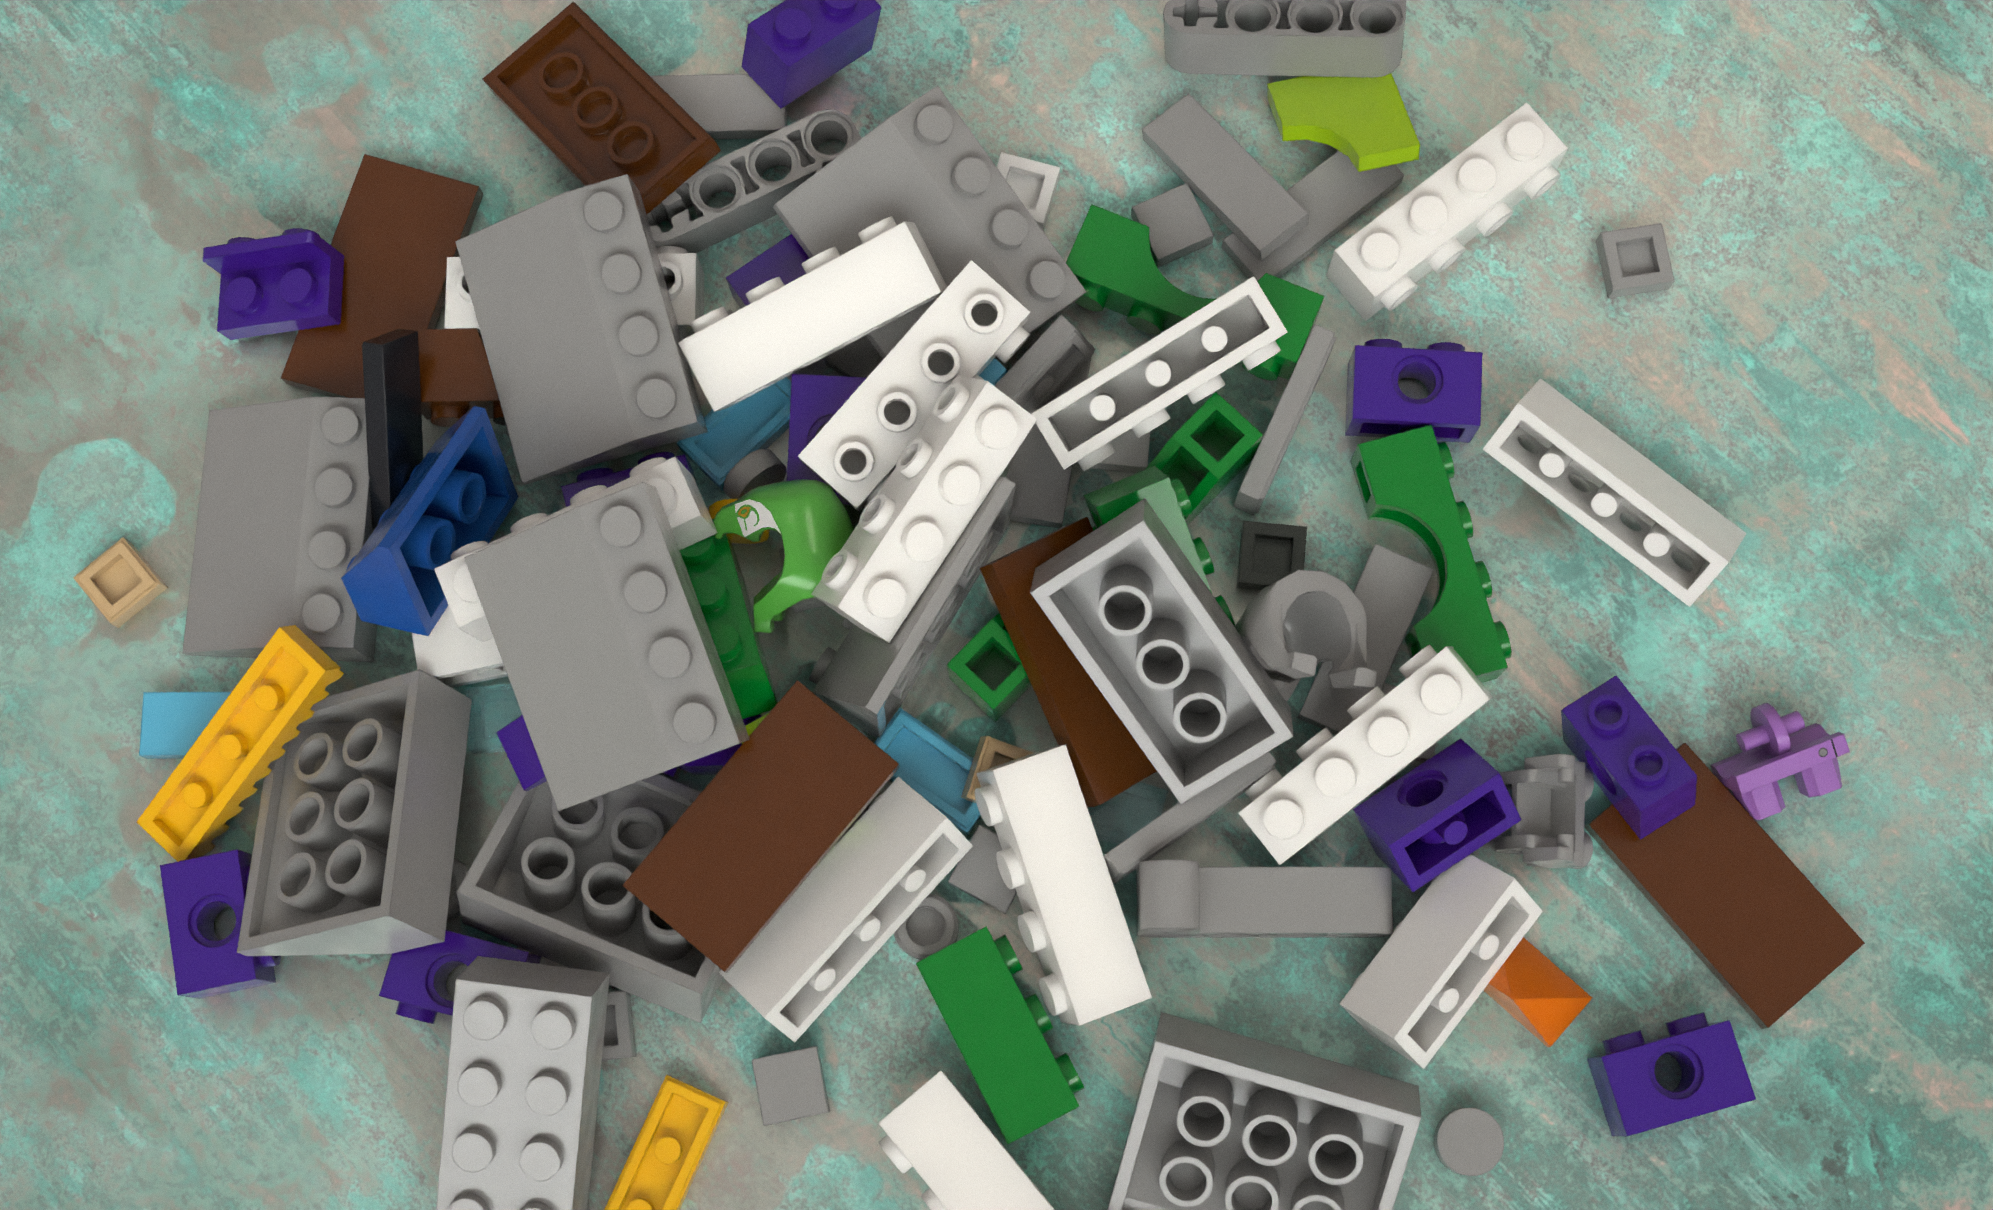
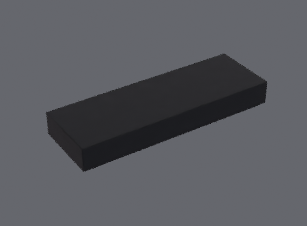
(392, 414)

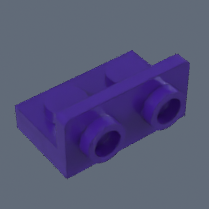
(277, 283)

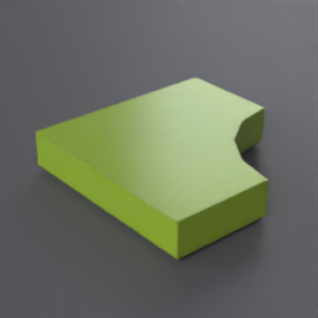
(1350, 114)

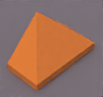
(1537, 993)

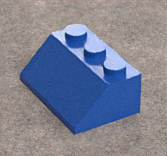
(449, 501)

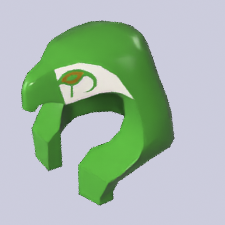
(812, 532)

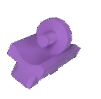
(1776, 750)

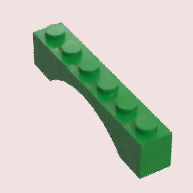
(1203, 456)

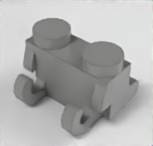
(1552, 809)

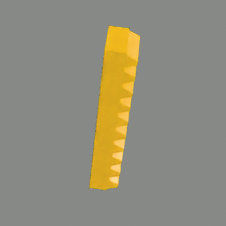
(239, 744)

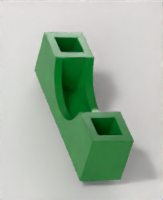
(1120, 274)
(1408, 485)

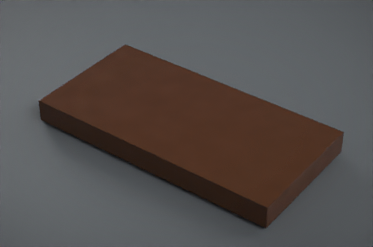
(600, 109)
(394, 274)
(1078, 714)
(761, 826)
(1733, 897)

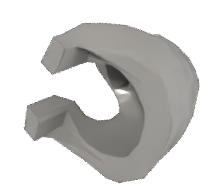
(1305, 623)

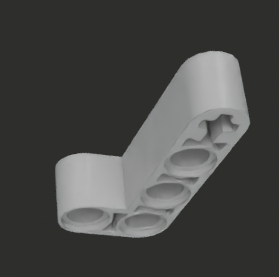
(1285, 37)
(742, 176)
(1262, 902)

